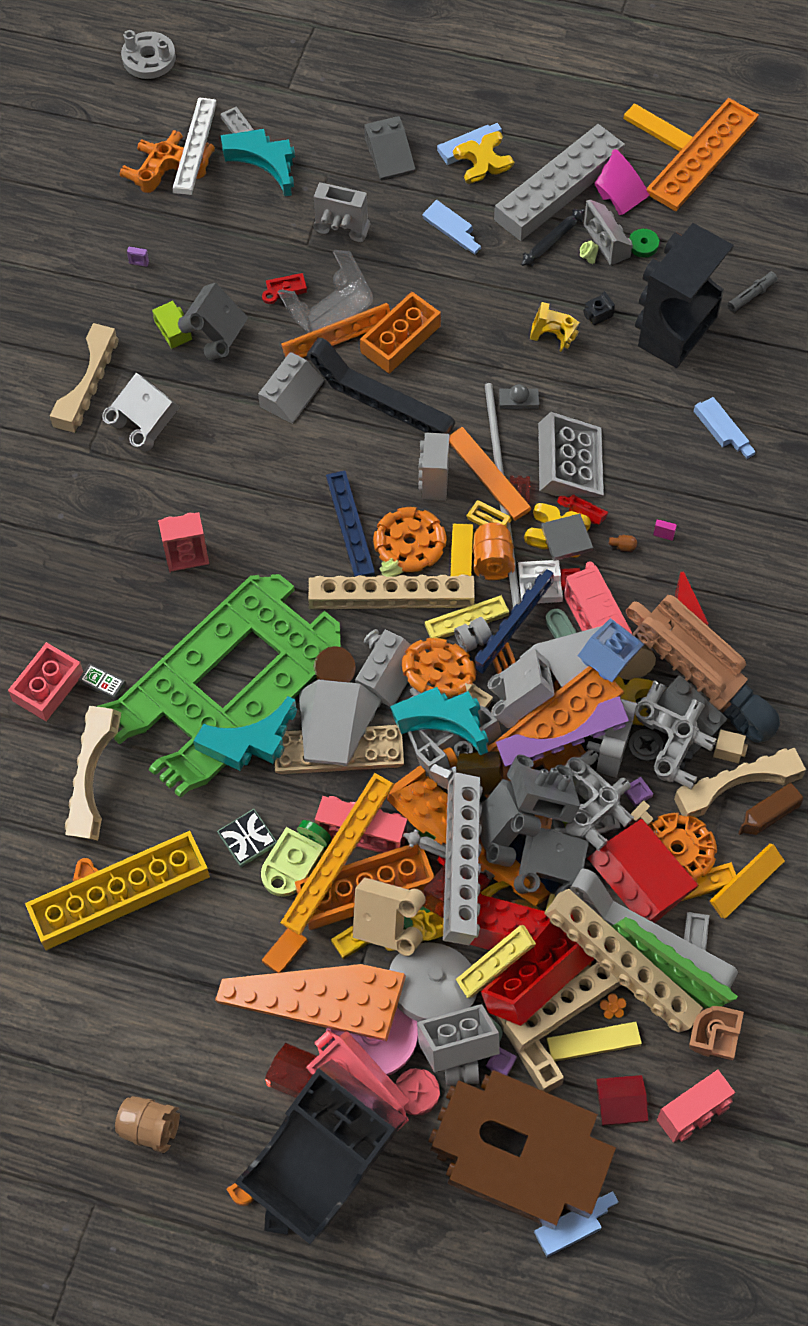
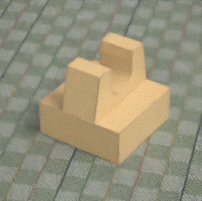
(641, 813)

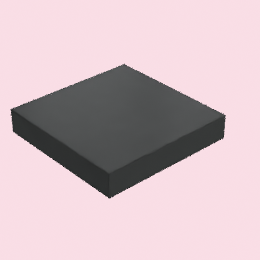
(566, 537)

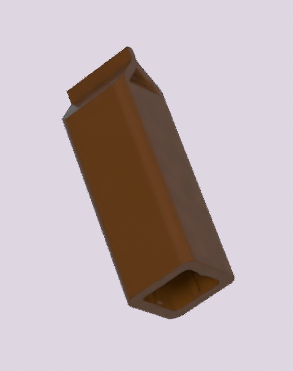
(771, 810)

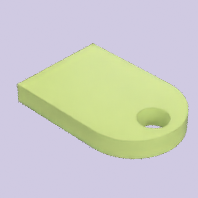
(290, 861)

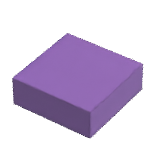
(138, 256)
(638, 792)
(501, 1062)

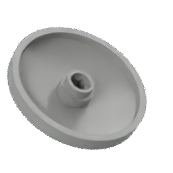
(431, 981)

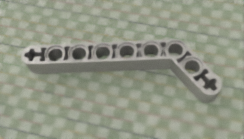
(594, 894)

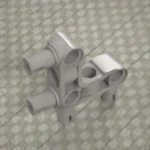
(677, 744)
(600, 800)

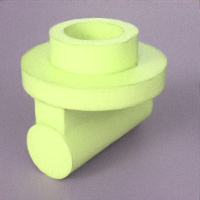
(589, 251)
(390, 568)

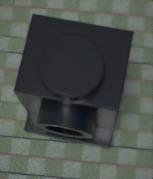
(599, 309)

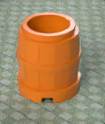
(493, 551)

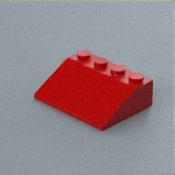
(643, 872)

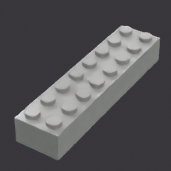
(557, 183)

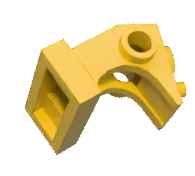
(554, 322)

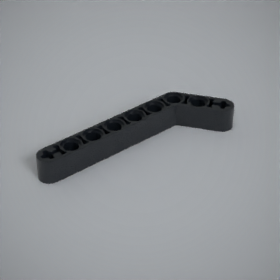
(375, 393)

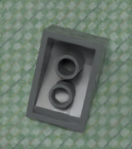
(389, 147)

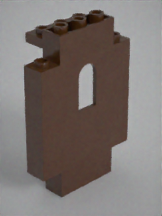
(558, 1161)

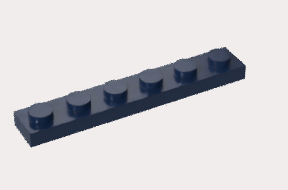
(350, 524)
(518, 615)

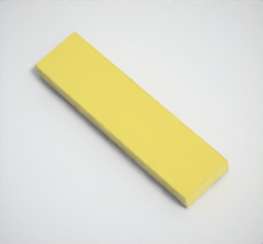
(444, 625)
(495, 961)
(594, 1041)

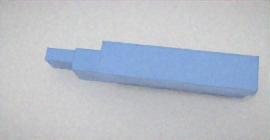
(445, 149)
(451, 225)
(722, 426)
(573, 1227)

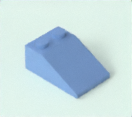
(610, 650)

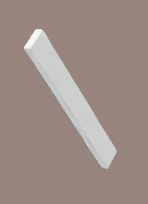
(194, 146)

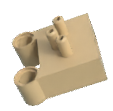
(381, 913)

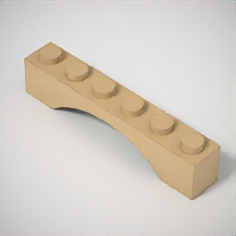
(70, 409)
(100, 728)
(780, 769)
(539, 1064)

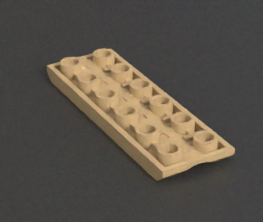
(376, 749)

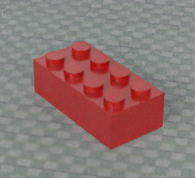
(500, 918)

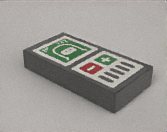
(102, 681)

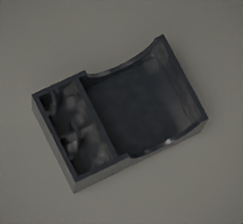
(681, 295)
(321, 1151)

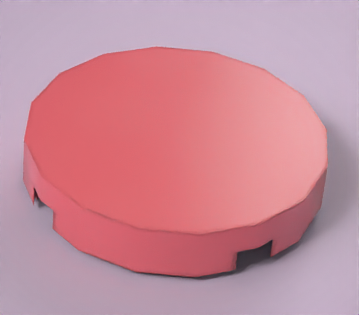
(420, 1089)

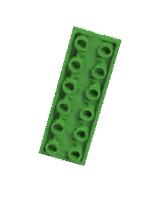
(680, 970)

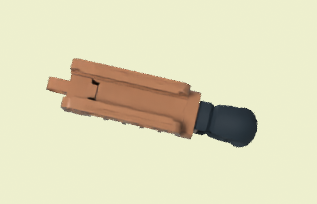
(706, 663)

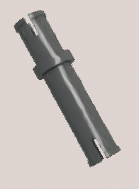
(757, 288)

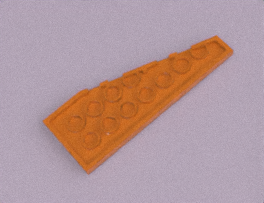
(426, 809)
(337, 998)

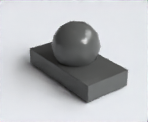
(518, 398)

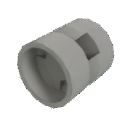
(480, 634)
(465, 1072)

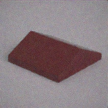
(622, 1100)

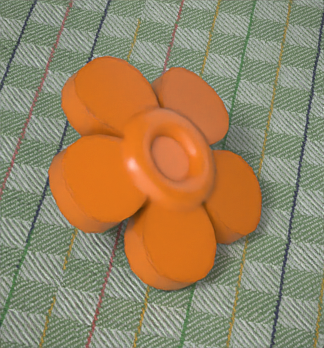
(613, 1007)

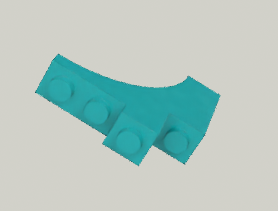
(257, 149)
(437, 712)
(238, 744)

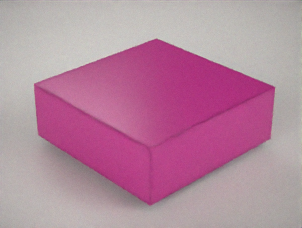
(664, 530)

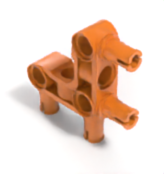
(162, 157)

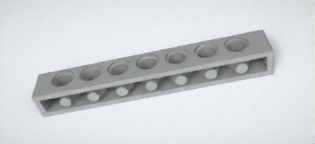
(454, 927)

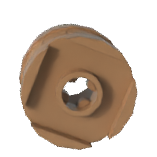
(147, 1123)

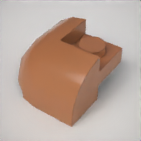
(716, 1032)

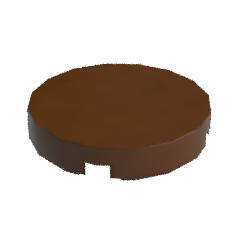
(334, 665)

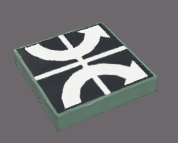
(247, 838)

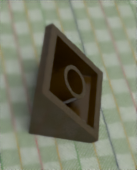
(486, 766)

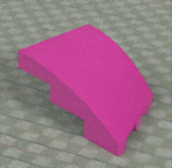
(621, 183)

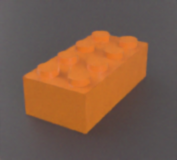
(400, 332)

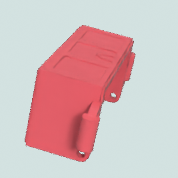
(591, 599)
(357, 1062)

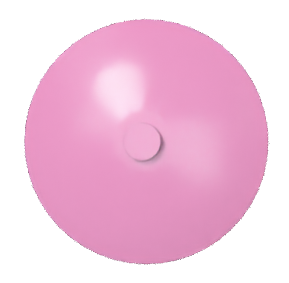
(394, 1052)

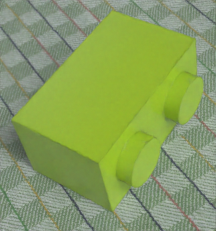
(167, 319)

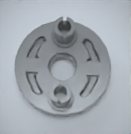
(147, 44)

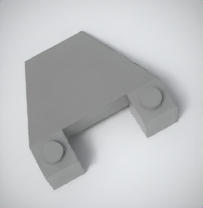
(563, 654)
(430, 742)

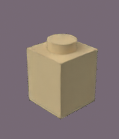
(730, 746)

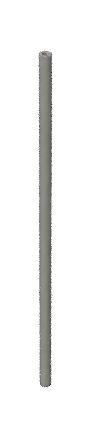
(498, 462)

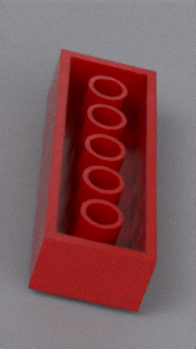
(529, 985)

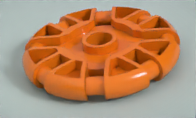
(410, 528)
(442, 656)
(688, 840)

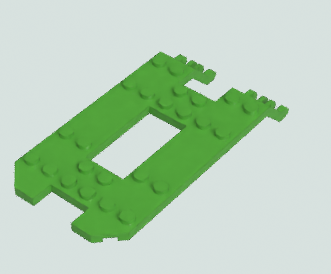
(171, 683)

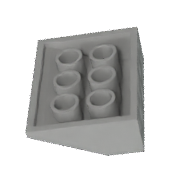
(570, 457)

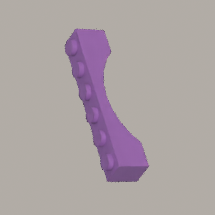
(606, 715)

